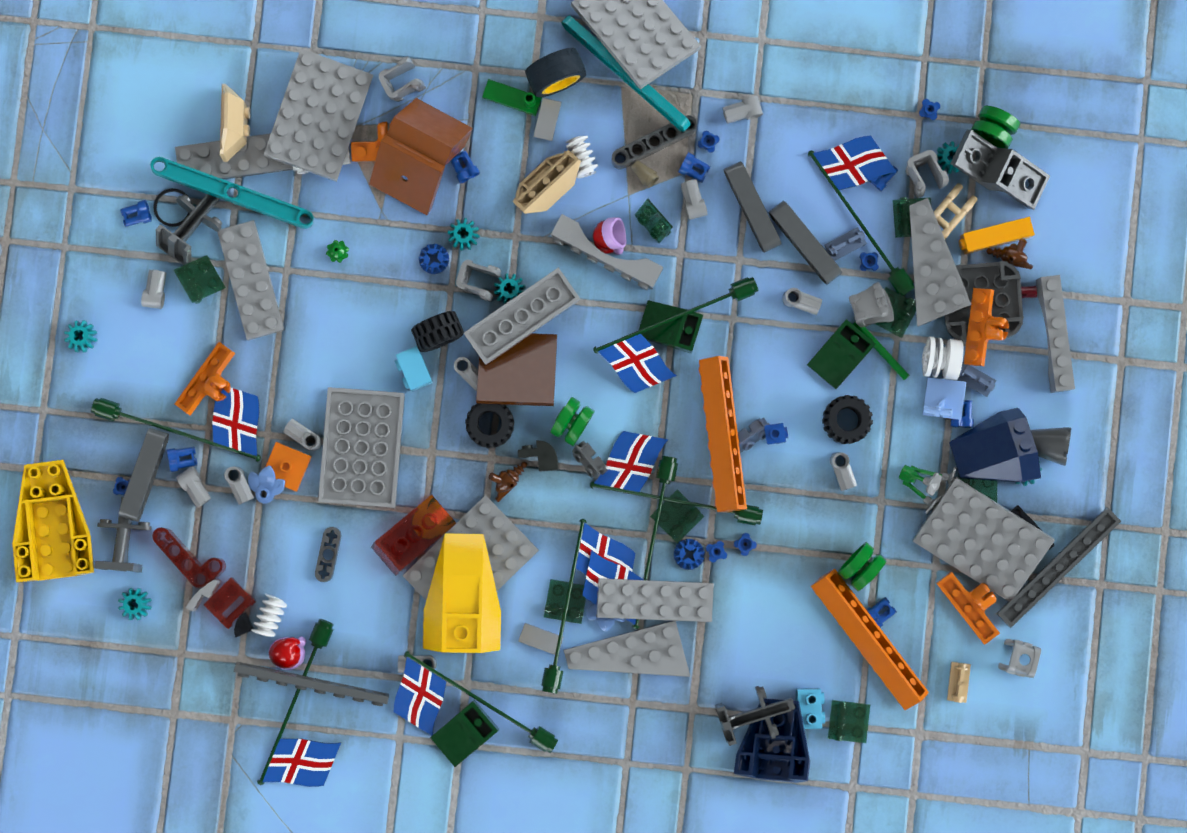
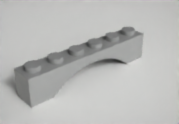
(642, 271)
(1059, 356)

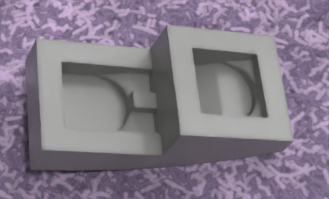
(547, 119)
(207, 591)
(539, 638)

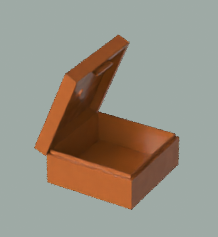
(417, 147)

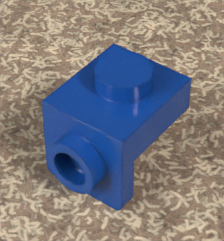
(775, 433)

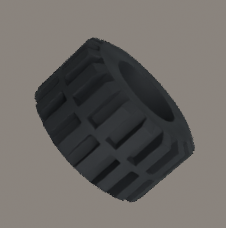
(437, 331)
(862, 412)
(479, 437)

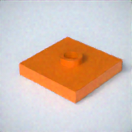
(288, 465)

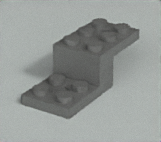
(1000, 169)

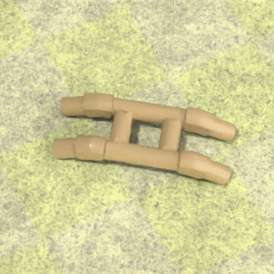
(959, 213)

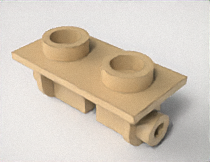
(958, 682)

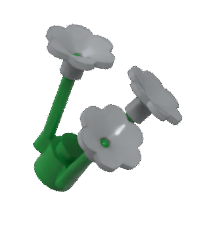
(911, 474)

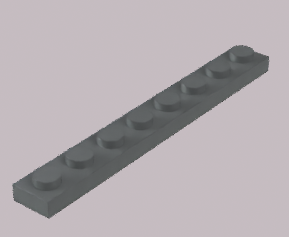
(1058, 567)
(304, 682)

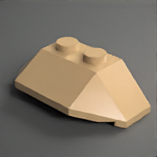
(233, 123)
(547, 183)

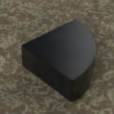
(243, 625)

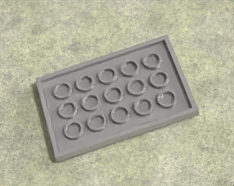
(639, 35)
(318, 115)
(361, 447)
(983, 539)
(505, 544)

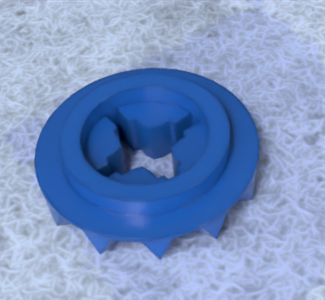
(434, 268)
(679, 553)

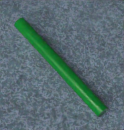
(884, 353)

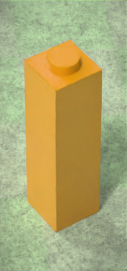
(996, 235)

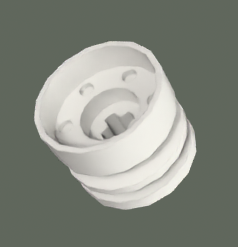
(947, 358)

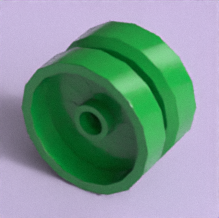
(996, 126)
(573, 422)
(865, 568)

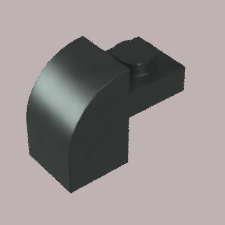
(546, 455)

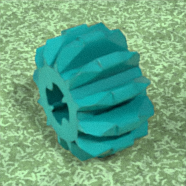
(944, 153)
(469, 230)
(504, 283)
(87, 334)
(140, 600)

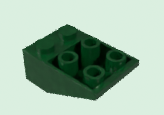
(675, 334)
(841, 354)
(464, 733)

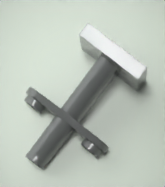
(175, 243)
(121, 546)
(764, 712)

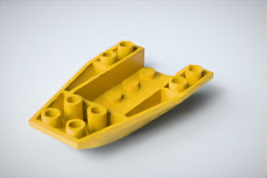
(50, 526)
(462, 600)

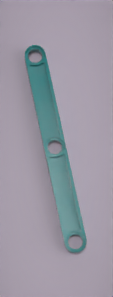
(647, 93)
(218, 188)

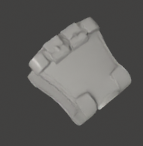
(386, 75)
(919, 160)
(464, 275)
(872, 306)
(1015, 666)

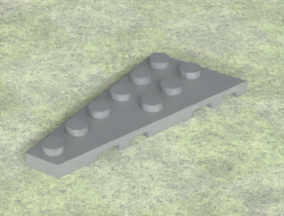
(936, 277)
(643, 651)

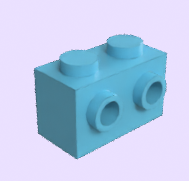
(413, 368)
(810, 704)

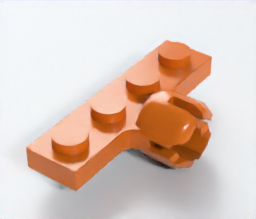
(368, 149)
(982, 327)
(207, 380)
(971, 605)

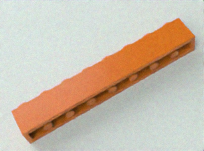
(722, 434)
(869, 639)

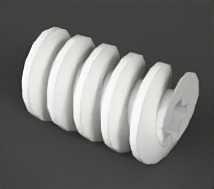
(579, 150)
(269, 616)

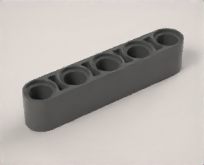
(643, 143)
(752, 206)
(805, 242)
(143, 475)

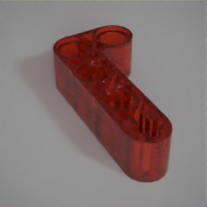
(185, 554)

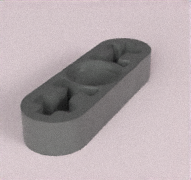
(319, 567)

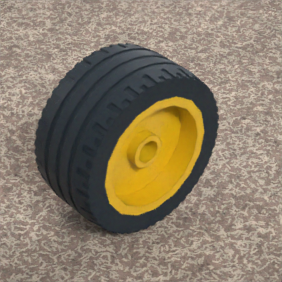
(555, 72)

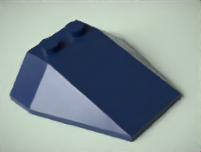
(998, 449)
(779, 758)

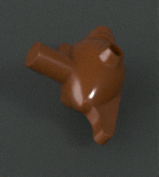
(1013, 254)
(507, 480)

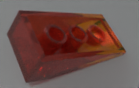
(413, 535)

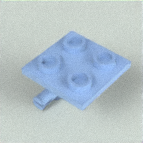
(944, 398)

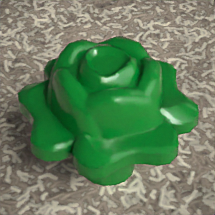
(337, 251)

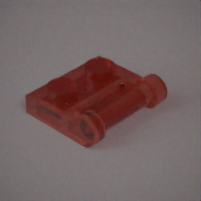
(225, 598)

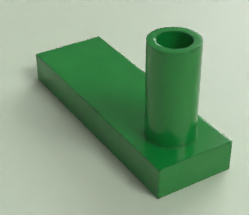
(512, 97)

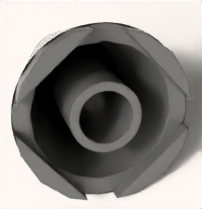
(1052, 443)

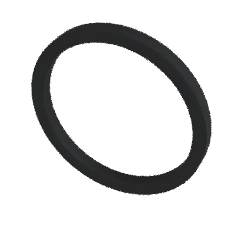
(155, 207)

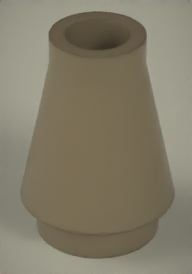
(645, 174)

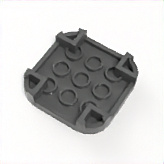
(1007, 296)

